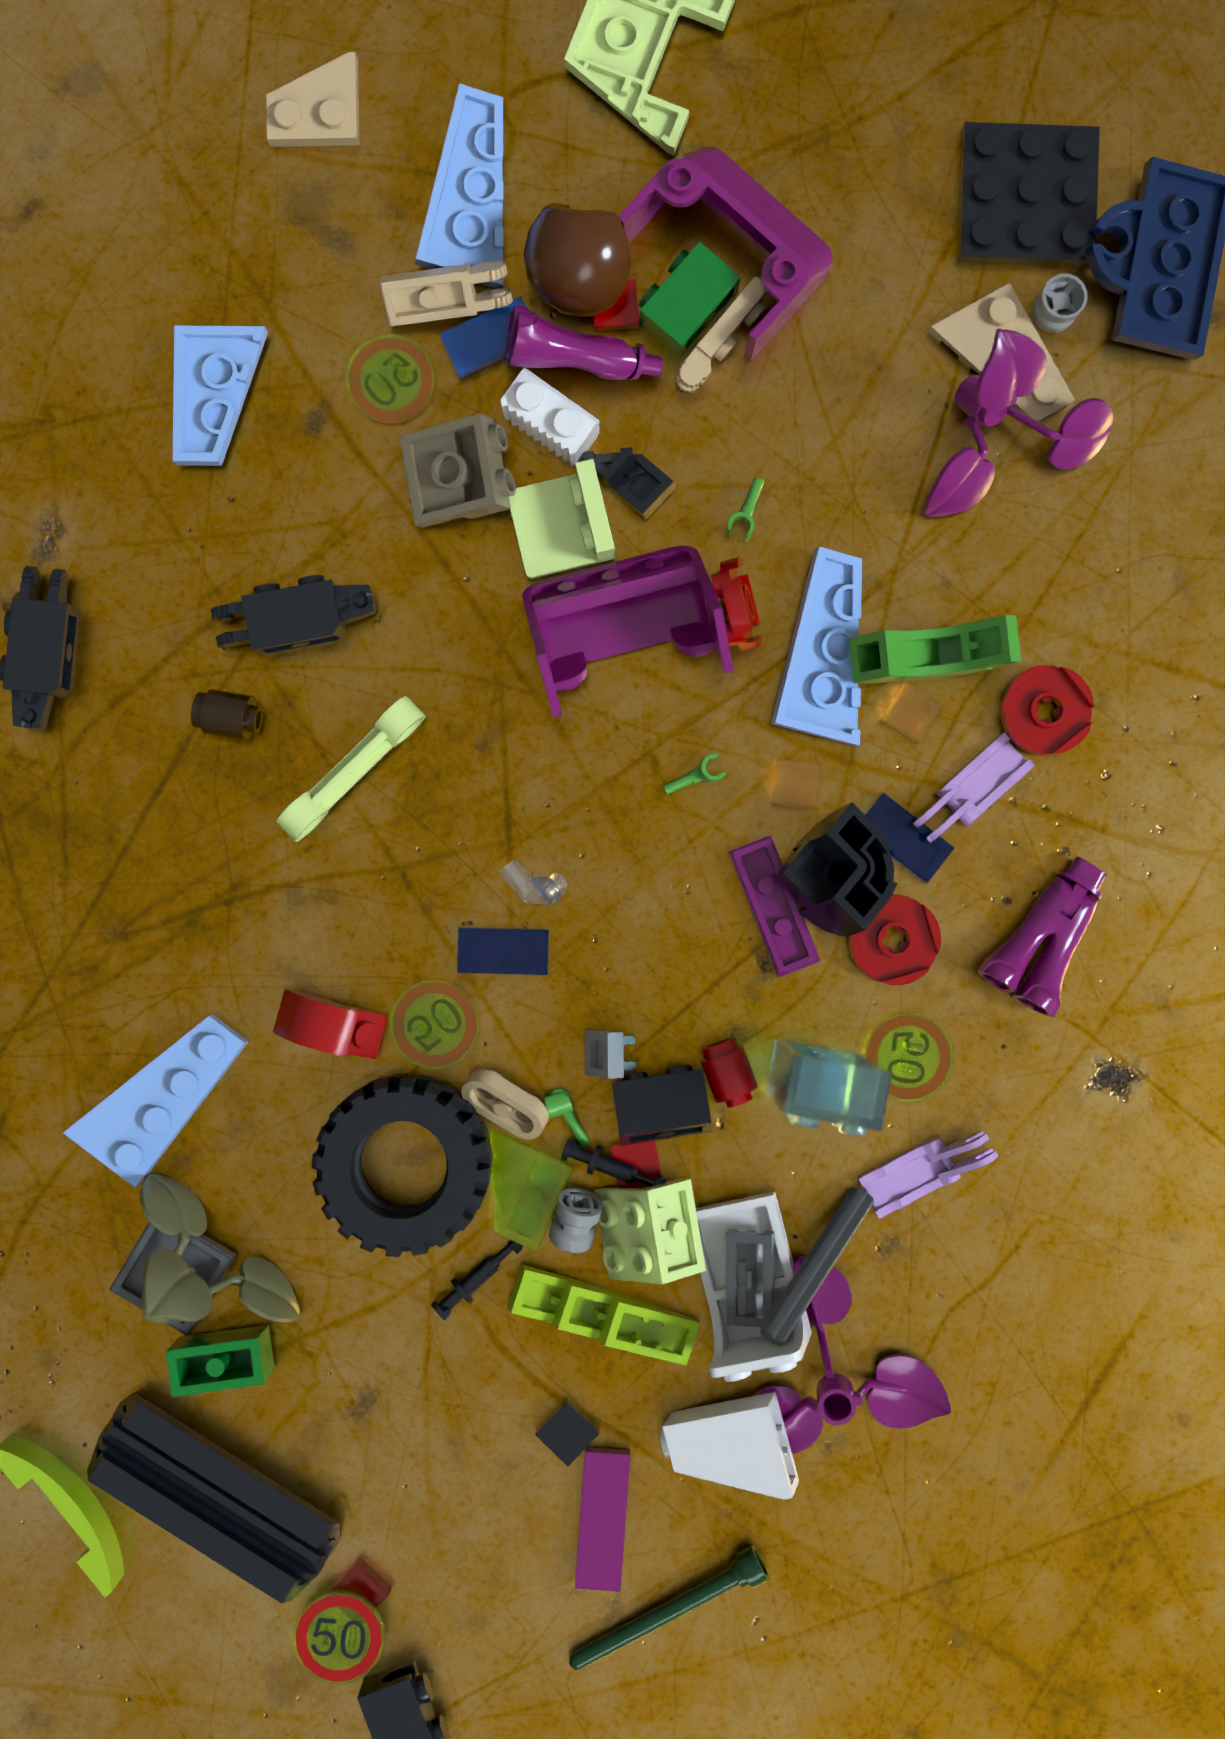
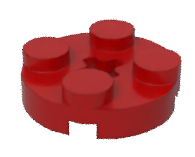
(739, 604)
(1072, 713)
(916, 952)

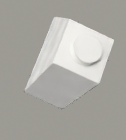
(733, 1445)

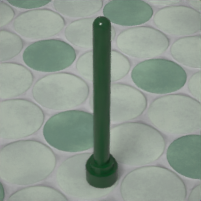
(744, 1571)

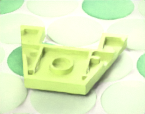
(621, 49)

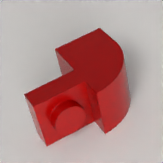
(329, 1025)

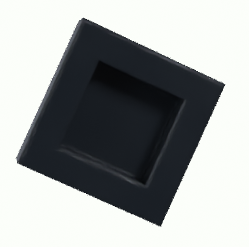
(567, 1432)

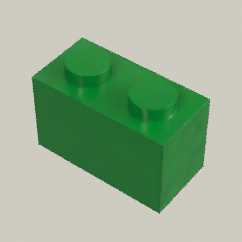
(688, 299)
(220, 1360)

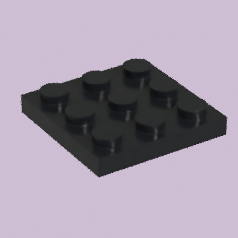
(1027, 193)

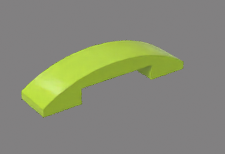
(76, 1503)

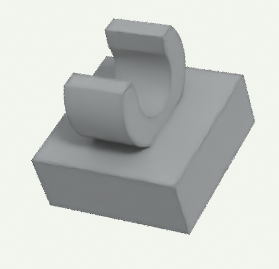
(606, 1053)

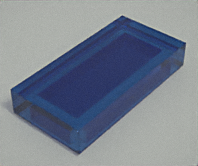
(910, 843)
(503, 951)

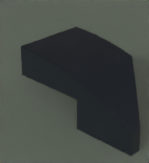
(632, 479)

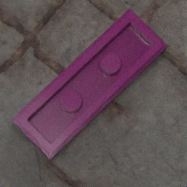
(773, 907)
(602, 1519)

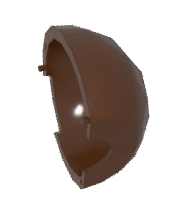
(577, 259)

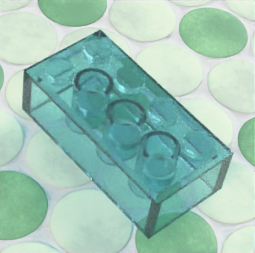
(829, 1087)

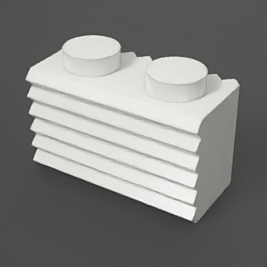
(549, 417)

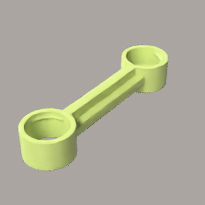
(388, 732)

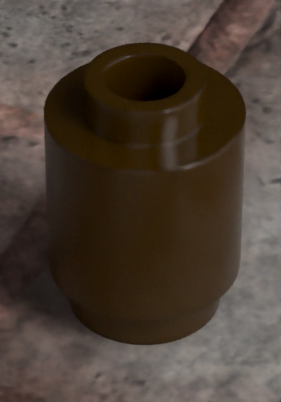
(226, 714)

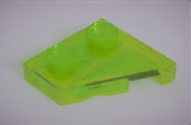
(525, 1189)

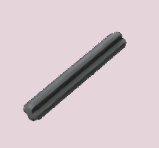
(816, 1266)

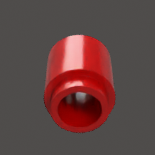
(728, 1072)

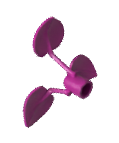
(1011, 372)
(899, 1397)

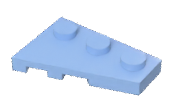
(210, 388)

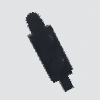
(295, 615)
(39, 648)

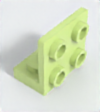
(562, 523)
(651, 1233)

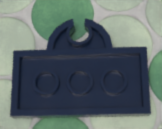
(1165, 258)

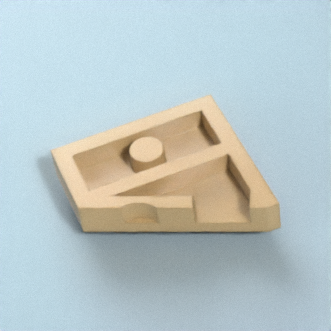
(317, 107)

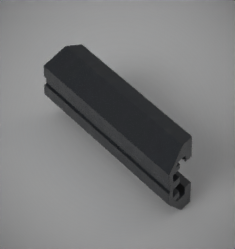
(212, 1499)

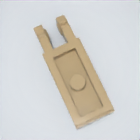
(442, 293)
(720, 338)

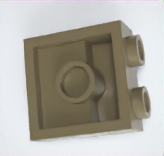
(457, 470)

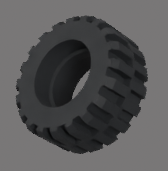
(366, 1213)

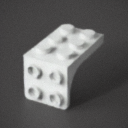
(743, 1348)

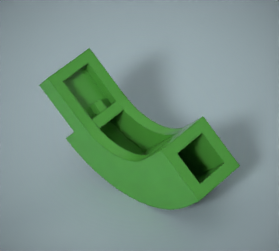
(934, 653)

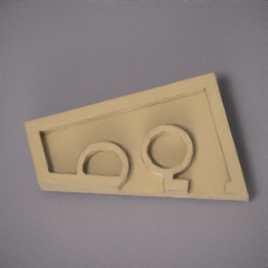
(972, 336)

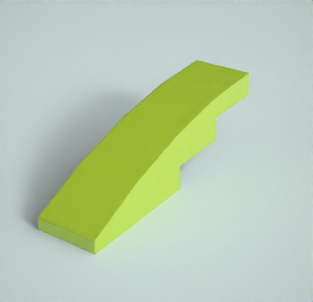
(603, 1315)

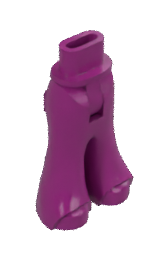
(545, 345)
(1063, 916)

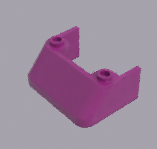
(794, 253)
(623, 610)

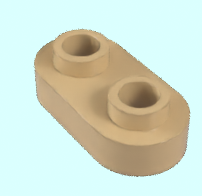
(505, 1104)

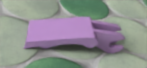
(979, 785)
(922, 1171)

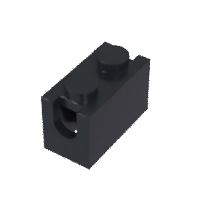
(661, 1105)
(399, 1705)

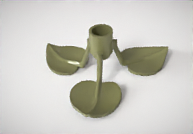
(175, 1290)

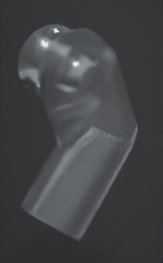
(534, 889)

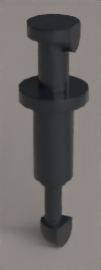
(607, 1164)
(473, 1280)

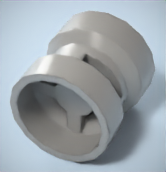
(1065, 294)
(575, 1220)

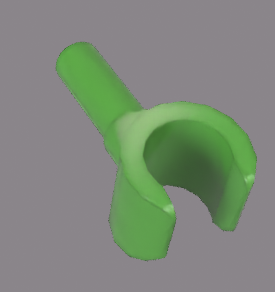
(747, 509)
(694, 776)
(560, 1103)

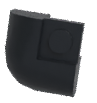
(841, 872)

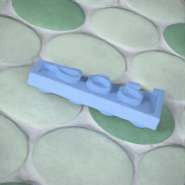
(467, 194)
(817, 678)
(150, 1109)

